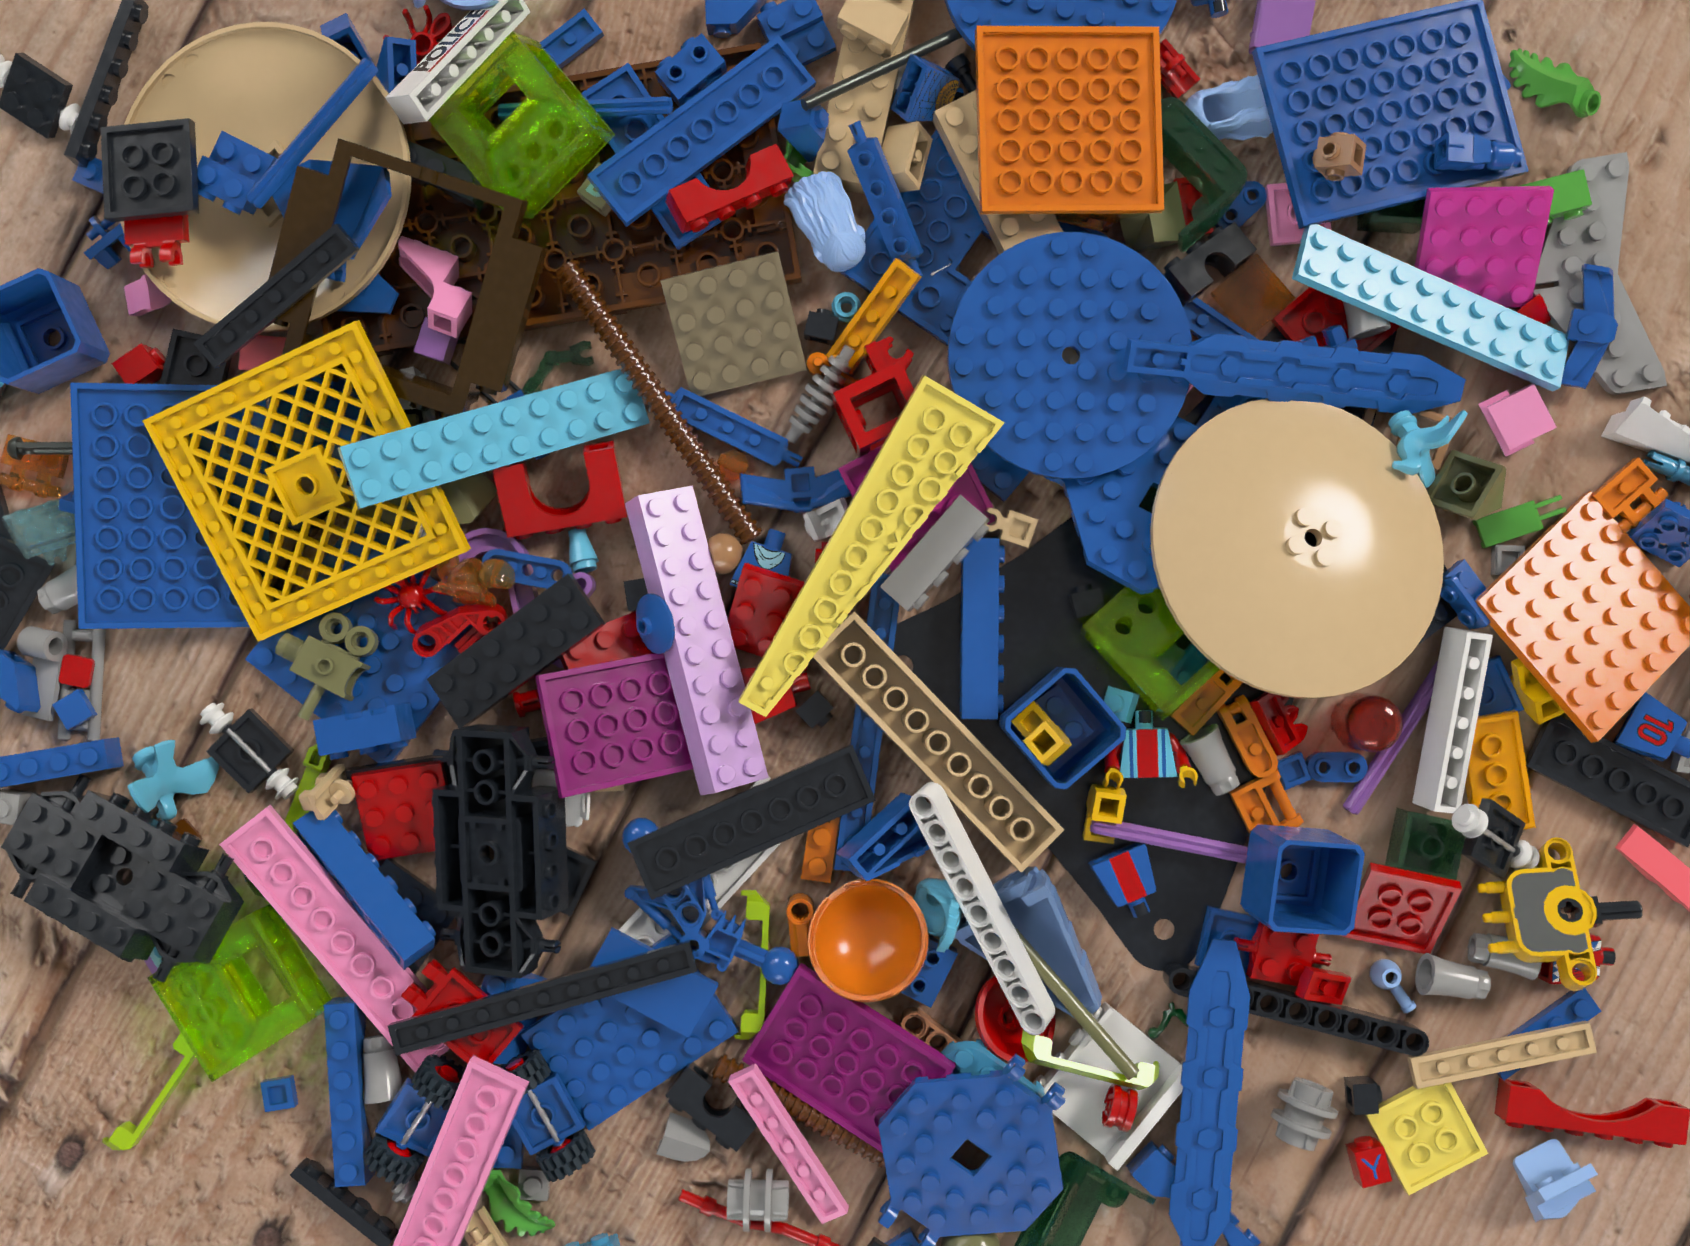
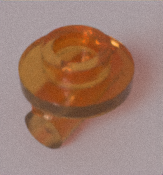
(732, 464)

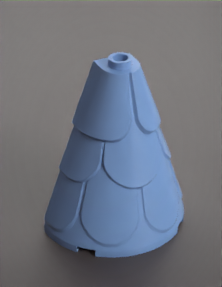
(1042, 920)

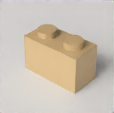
(874, 23)
(907, 153)

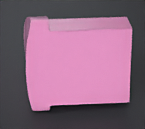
(144, 297)

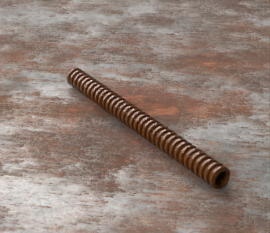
(657, 400)
(806, 1114)

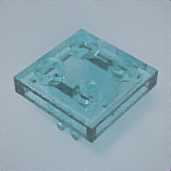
(42, 530)

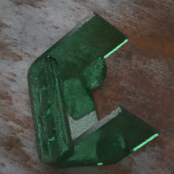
(1204, 164)
(1075, 1207)

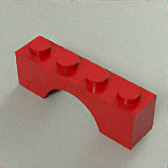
(697, 204)

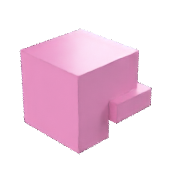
(1517, 418)

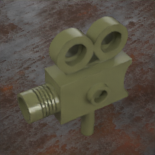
(326, 663)

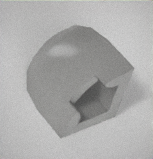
(683, 1140)

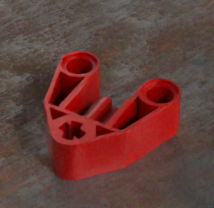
(451, 624)

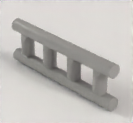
(94, 694)

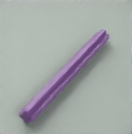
(1383, 759)
(1171, 840)

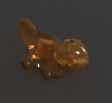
(471, 577)

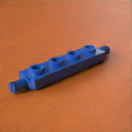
(884, 198)
(733, 429)

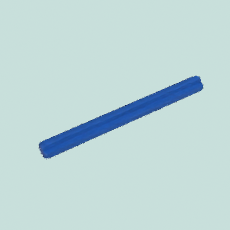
(613, 107)
(312, 133)

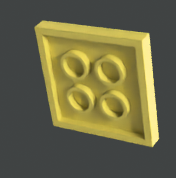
(1426, 1135)

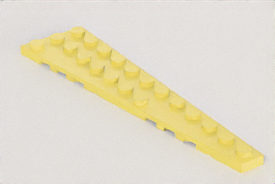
(910, 475)

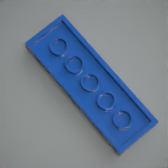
(626, 84)

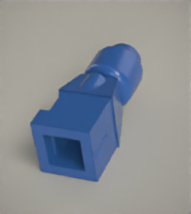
(1472, 152)

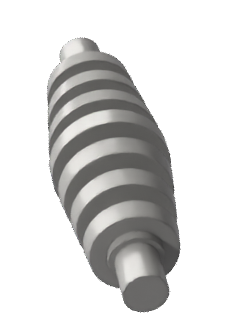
(819, 394)

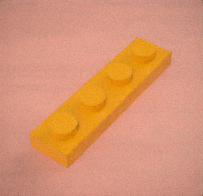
(876, 311)

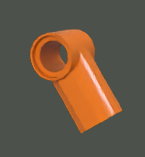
(799, 924)

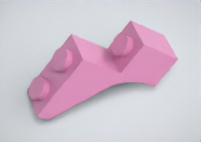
(436, 274)

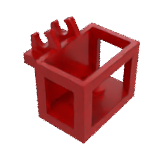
(886, 376)

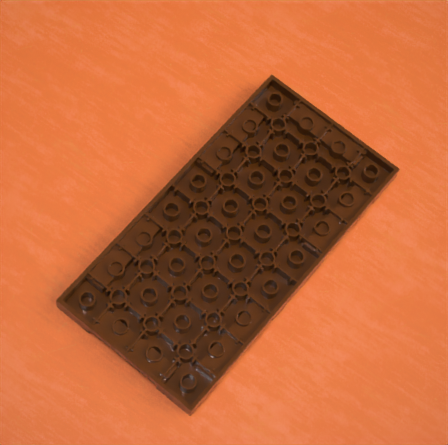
(618, 259)

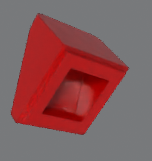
(1535, 309)

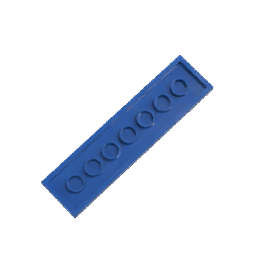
(701, 130)

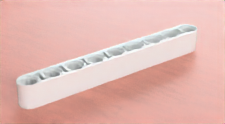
(982, 893)

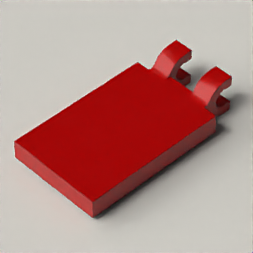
(156, 232)
(455, 989)

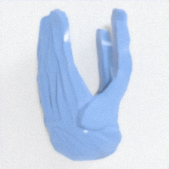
(1233, 109)
(827, 220)

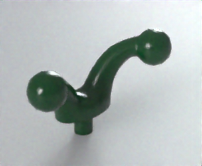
(1154, 1032)

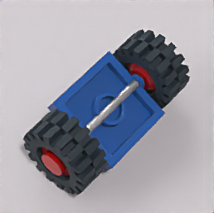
(549, 1119)
(413, 1120)

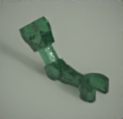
(553, 358)

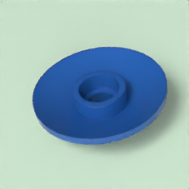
(655, 623)

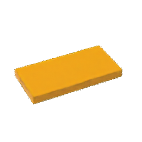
(1499, 766)

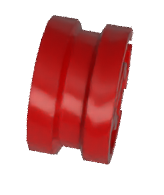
(1120, 1108)

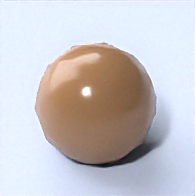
(725, 552)

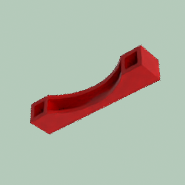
(1650, 1119)

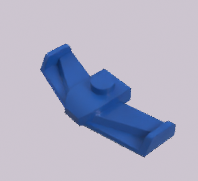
(1591, 327)
(797, 492)

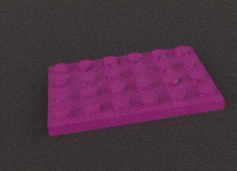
(612, 724)
(840, 1055)

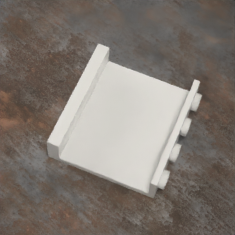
(1086, 1095)

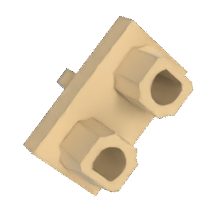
(328, 793)
(483, 1230)

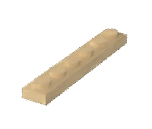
(1502, 1054)

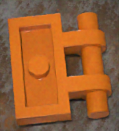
(1625, 487)

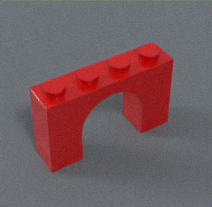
(527, 515)

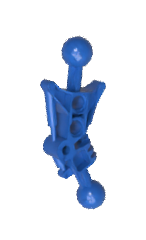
(725, 936)

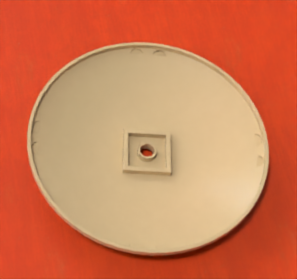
(264, 89)
(1250, 585)

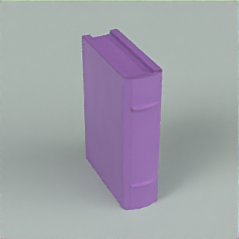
(1280, 21)

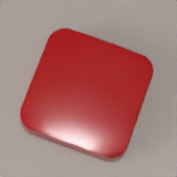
(76, 670)

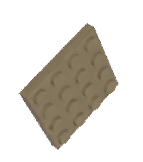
(734, 324)

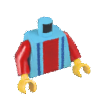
(1148, 754)

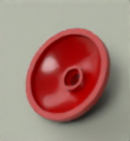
(1001, 1038)

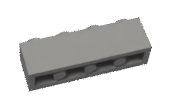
(935, 554)

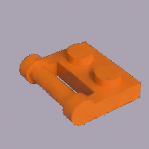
(1255, 807)

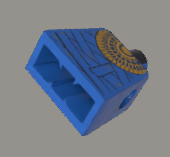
(924, 90)

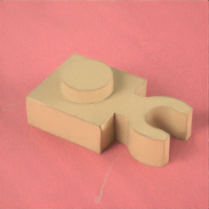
(1014, 527)

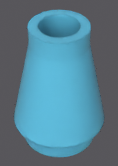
(581, 553)

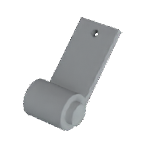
(47, 650)

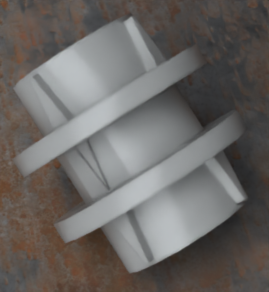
(1304, 1114)
(758, 1200)

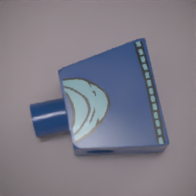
(766, 556)

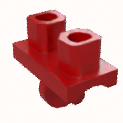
(1175, 73)

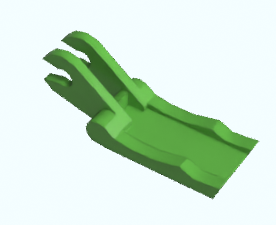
(1514, 522)

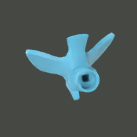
(1417, 442)
(166, 779)

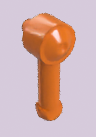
(816, 361)

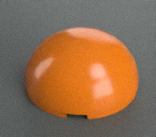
(868, 940)

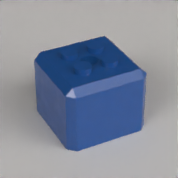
(28, 315)
(1074, 763)
(1321, 888)

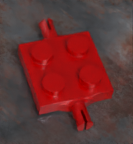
(1281, 955)

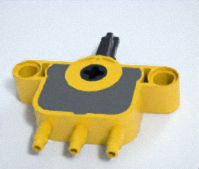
(1534, 918)

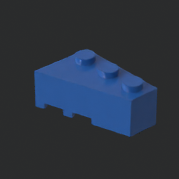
(365, 730)
(885, 841)

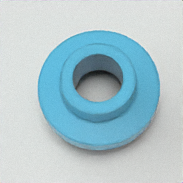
(845, 297)

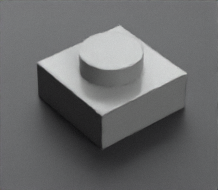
(533, 1184)

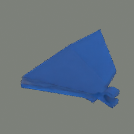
(361, 204)

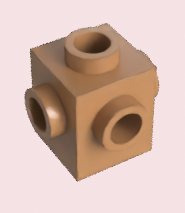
(1339, 156)

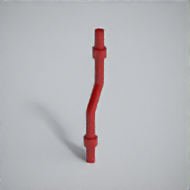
(708, 1207)

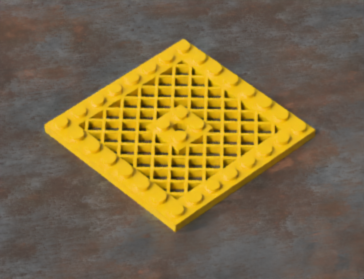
(212, 512)

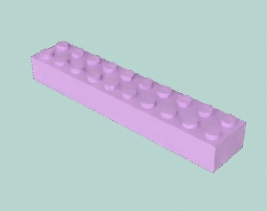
(703, 654)

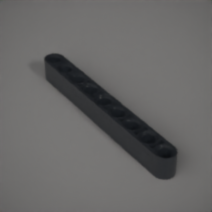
(1309, 1014)

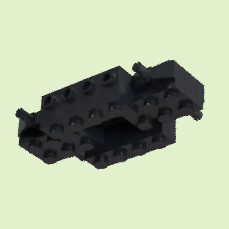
(524, 826)
(77, 860)

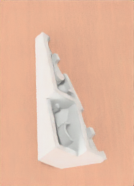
(1649, 430)

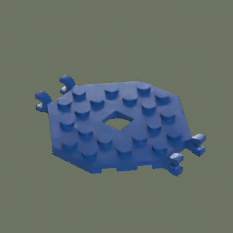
(1109, 514)
(1000, 1118)

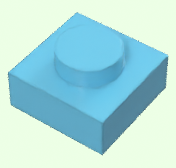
(1121, 703)

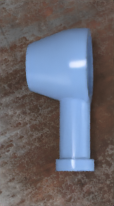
(1378, 977)

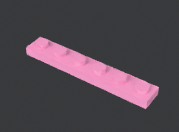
(788, 1143)

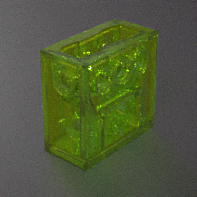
(539, 141)
(1136, 653)
(223, 1004)

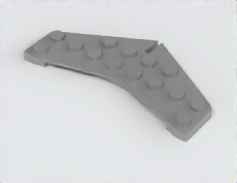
(1596, 240)

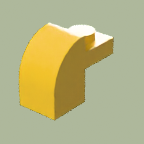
(1533, 696)
(1041, 734)
(1104, 806)

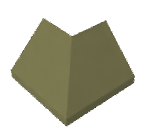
(1155, 230)
(1468, 486)

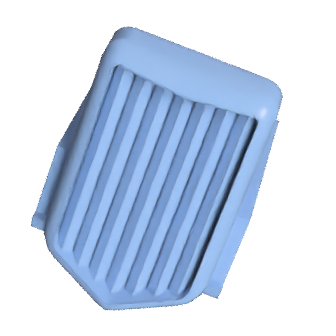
(1552, 1180)

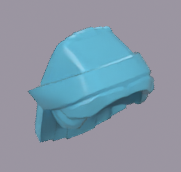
(939, 909)

